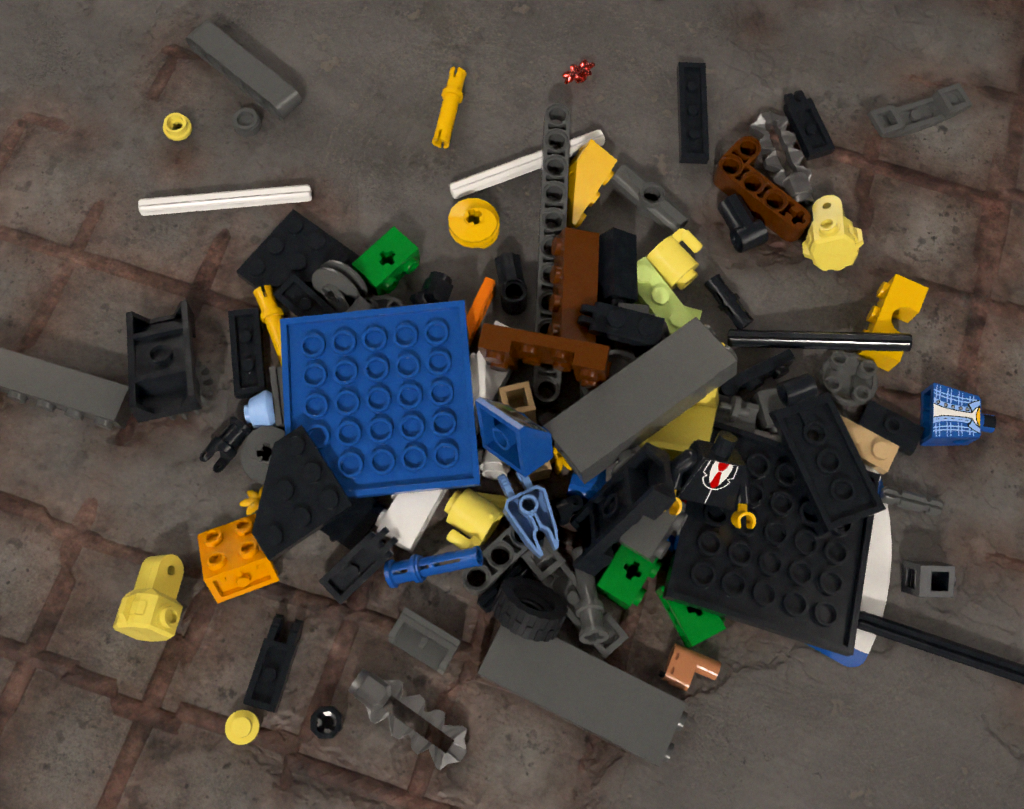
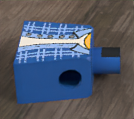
(952, 417)

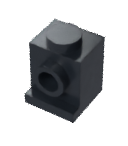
(928, 579)

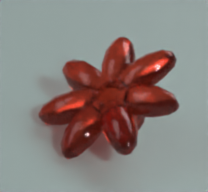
(578, 73)

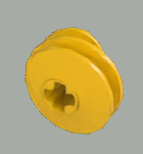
(474, 223)

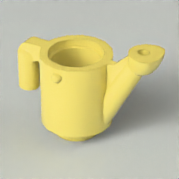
(673, 261)
(474, 515)

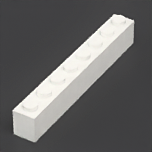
(413, 511)

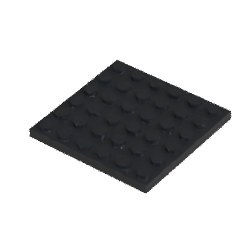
(783, 570)

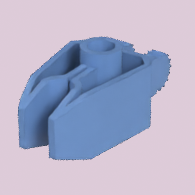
(529, 513)

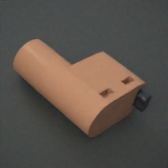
(682, 665)

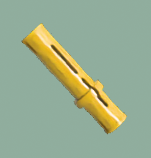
(452, 97)
(270, 316)

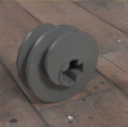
(338, 285)
(256, 448)

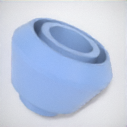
(260, 410)

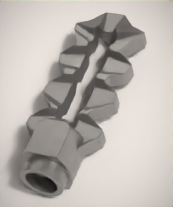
(797, 183)
(374, 694)

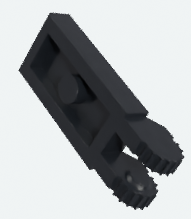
(273, 667)

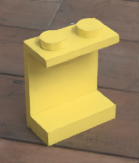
(688, 427)

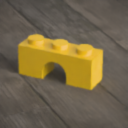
(897, 300)

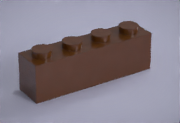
(573, 282)

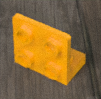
(234, 560)

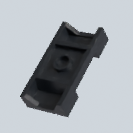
(162, 364)
(636, 490)

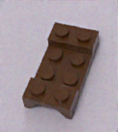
(505, 346)

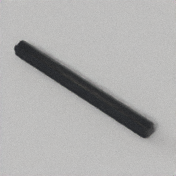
(820, 340)
(941, 646)

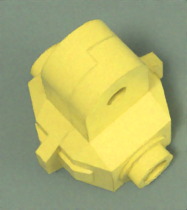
(831, 238)
(152, 608)

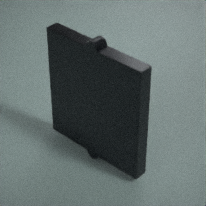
(355, 523)

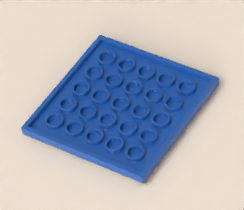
(385, 396)

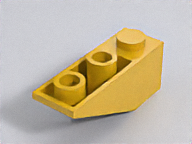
(586, 174)

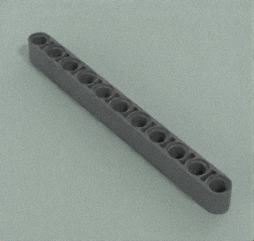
(553, 212)

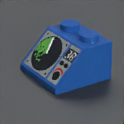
(513, 436)

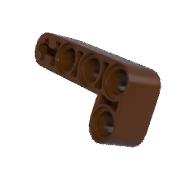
(764, 193)

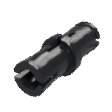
(728, 302)

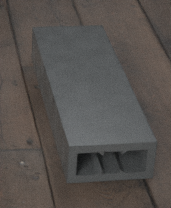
(641, 398)
(587, 693)

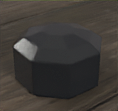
(326, 722)

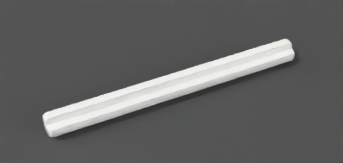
(516, 167)
(225, 200)

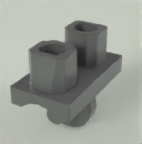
(737, 413)

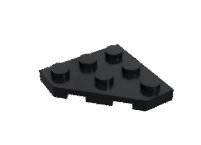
(292, 248)
(297, 495)

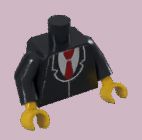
(714, 477)

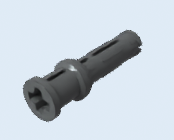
(589, 608)

